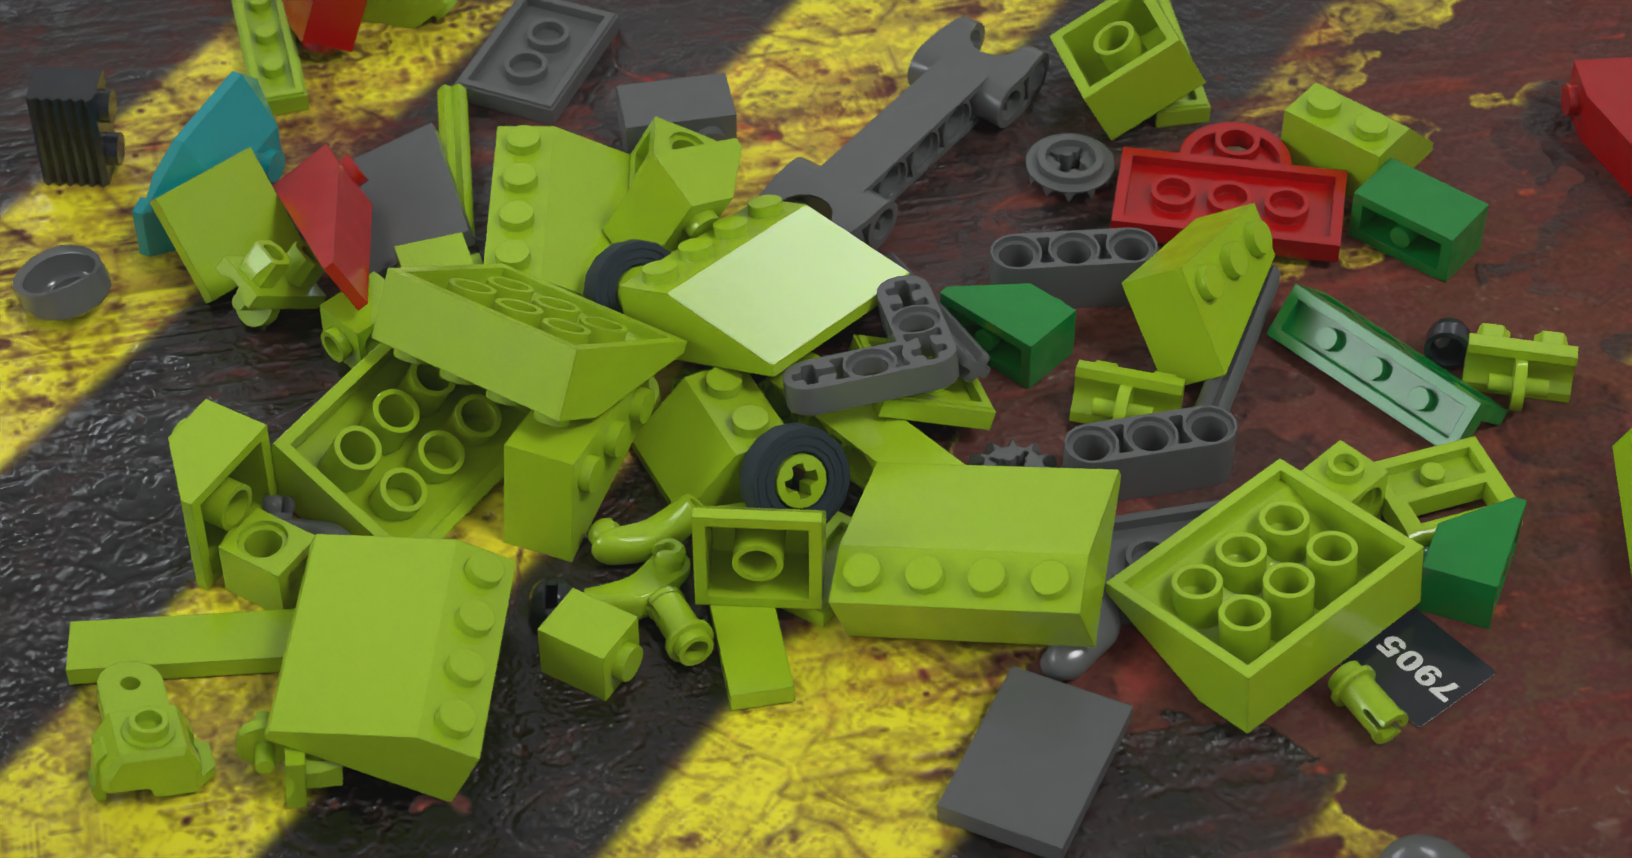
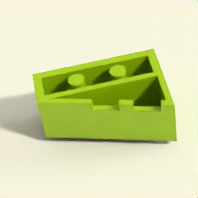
(1201, 292)
(563, 473)

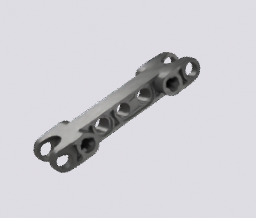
(947, 96)

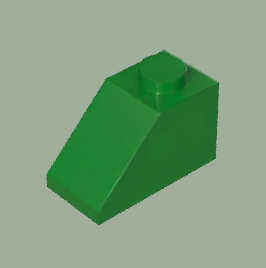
(1016, 325)
(1471, 562)

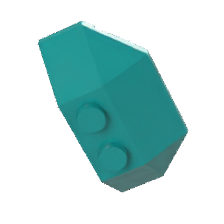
(225, 125)

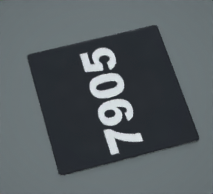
(1421, 666)

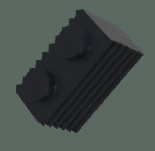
(74, 126)

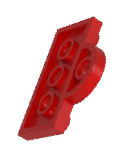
(1172, 189)

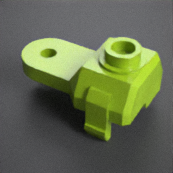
(143, 737)

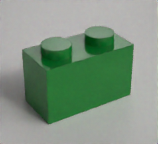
(1418, 219)

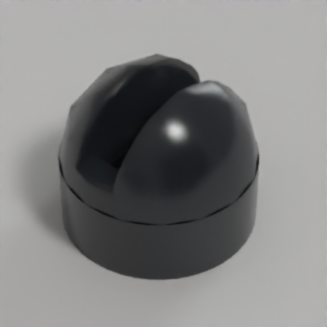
(1452, 347)
(541, 593)

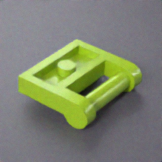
(1438, 480)

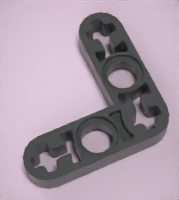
(885, 369)

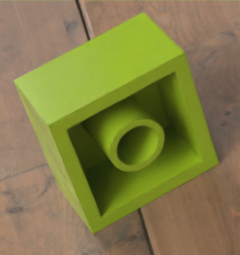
(1126, 62)

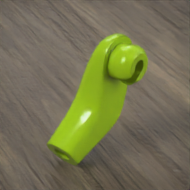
(634, 542)
(665, 568)

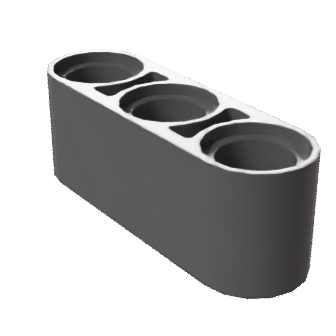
(1073, 265)
(1158, 450)

